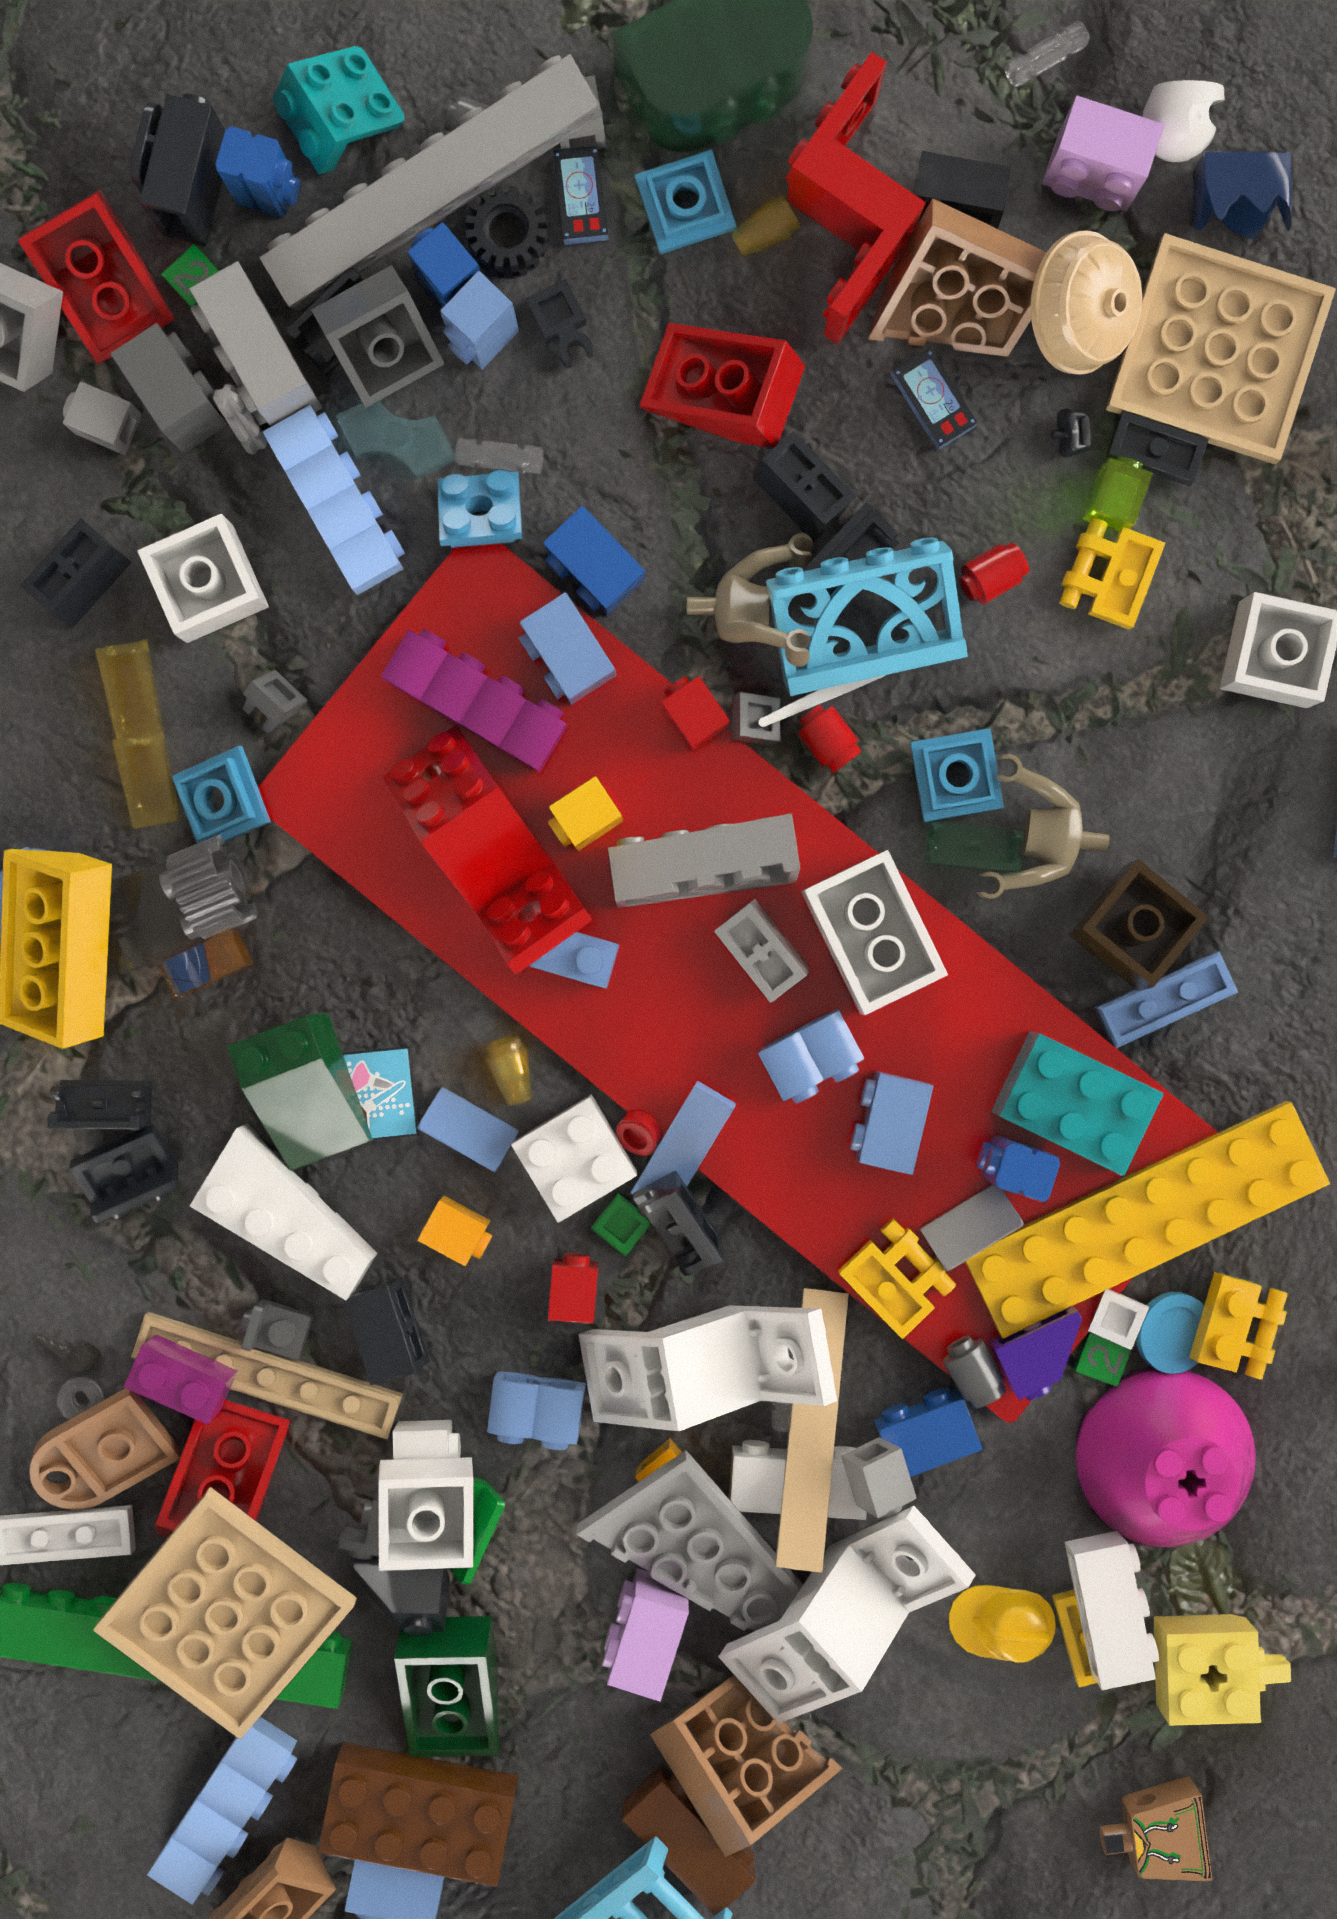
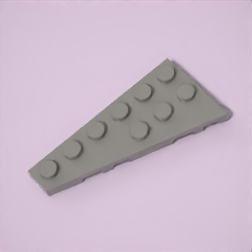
(695, 1544)

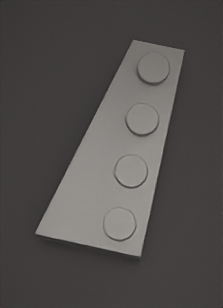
(705, 861)

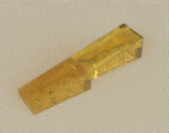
(138, 732)

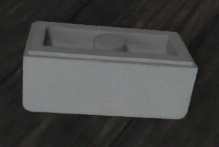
(971, 1227)

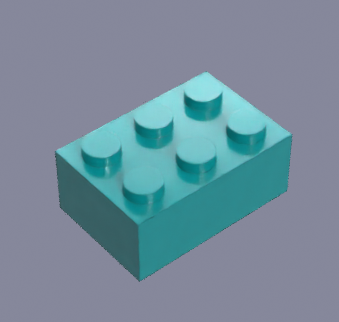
(1077, 1102)

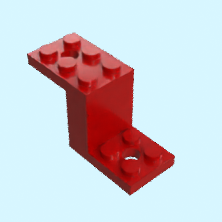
(852, 196)
(486, 849)

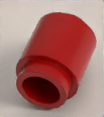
(993, 573)
(828, 737)

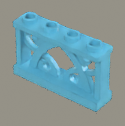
(919, 649)

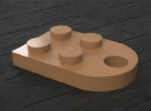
(102, 1452)

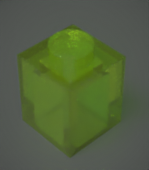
(1118, 493)

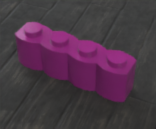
(474, 700)

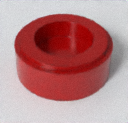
(639, 1132)

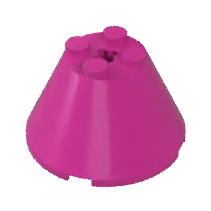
(1165, 1457)

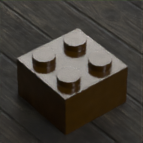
(1139, 925)

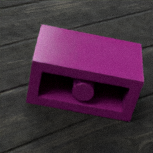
(180, 1378)

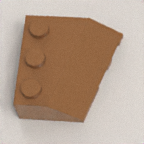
(959, 286)
(731, 1766)

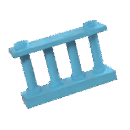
(636, 1874)

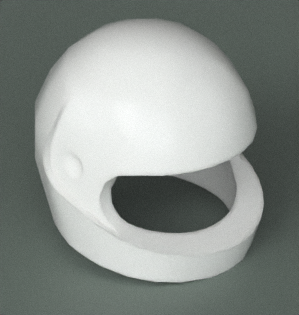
(1184, 111)

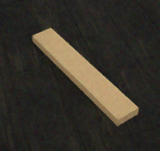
(284, 1379)
(811, 1453)

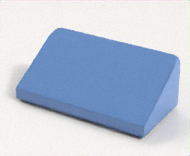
(468, 1129)

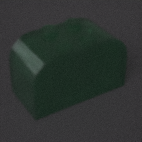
(712, 66)

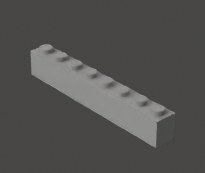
(433, 182)

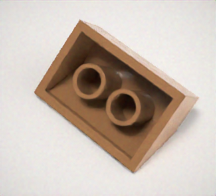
(285, 1886)

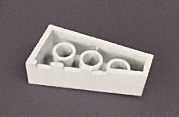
(282, 1215)

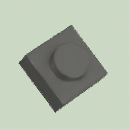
(746, 713)

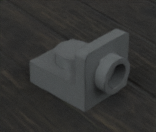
(275, 1329)
(359, 1542)

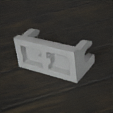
(762, 950)

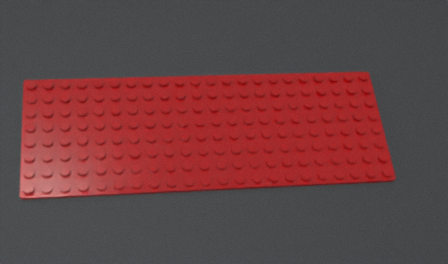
(676, 993)

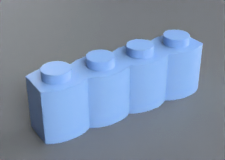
(333, 499)
(222, 1809)

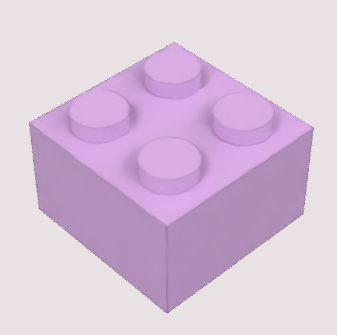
(1102, 154)
(647, 1636)

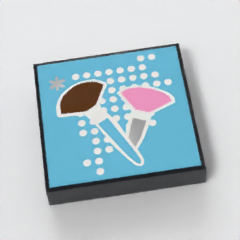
(386, 1090)

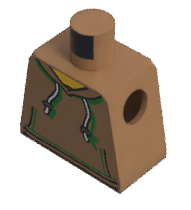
(1162, 1832)

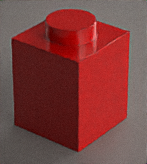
(694, 711)
(573, 1289)

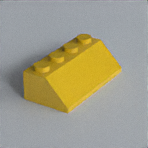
(54, 945)

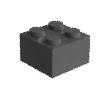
(378, 336)
(170, 387)

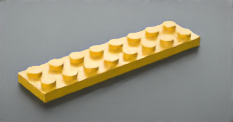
(1147, 1218)

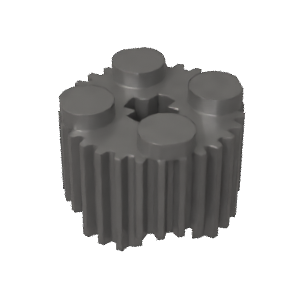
(208, 888)

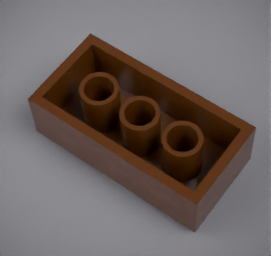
(418, 1814)

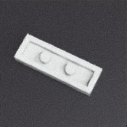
(66, 1535)

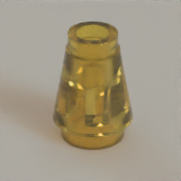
(766, 226)
(510, 1068)

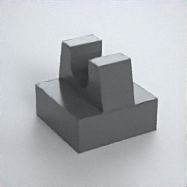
(274, 698)

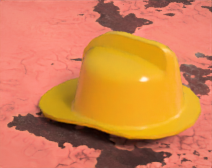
(1002, 1623)

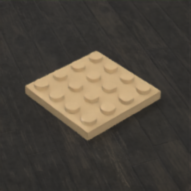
(1221, 348)
(225, 1613)

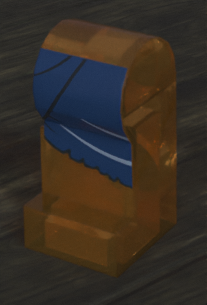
(206, 963)

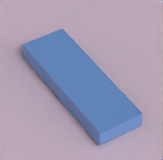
(1171, 999)
(688, 1136)

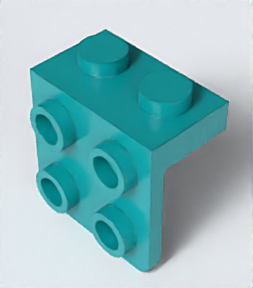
(334, 103)

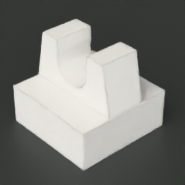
(1118, 1318)

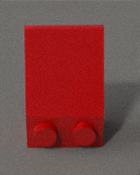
(100, 273)
(724, 383)
(230, 1455)

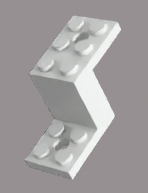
(707, 1366)
(846, 1616)

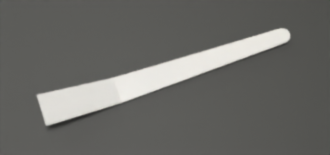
(812, 700)

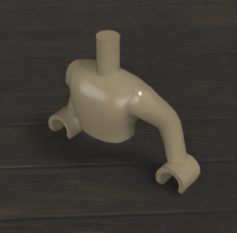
(743, 607)
(1048, 834)

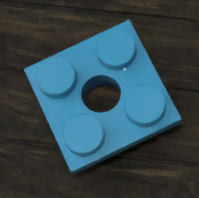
(678, 226)
(464, 495)
(936, 794)
(242, 805)

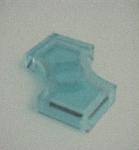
(413, 442)

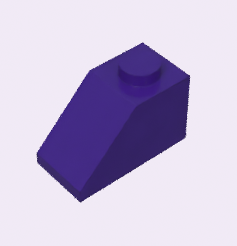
(1037, 1354)

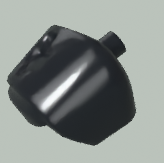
(1072, 432)

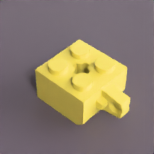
(1219, 1694)

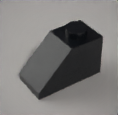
(409, 1598)

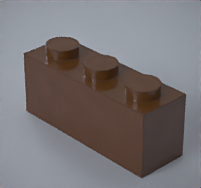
(665, 1811)

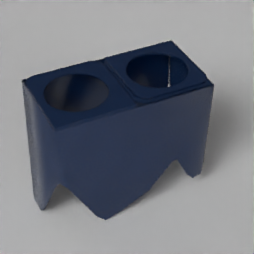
(1242, 189)

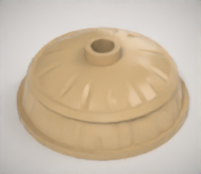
(1085, 302)

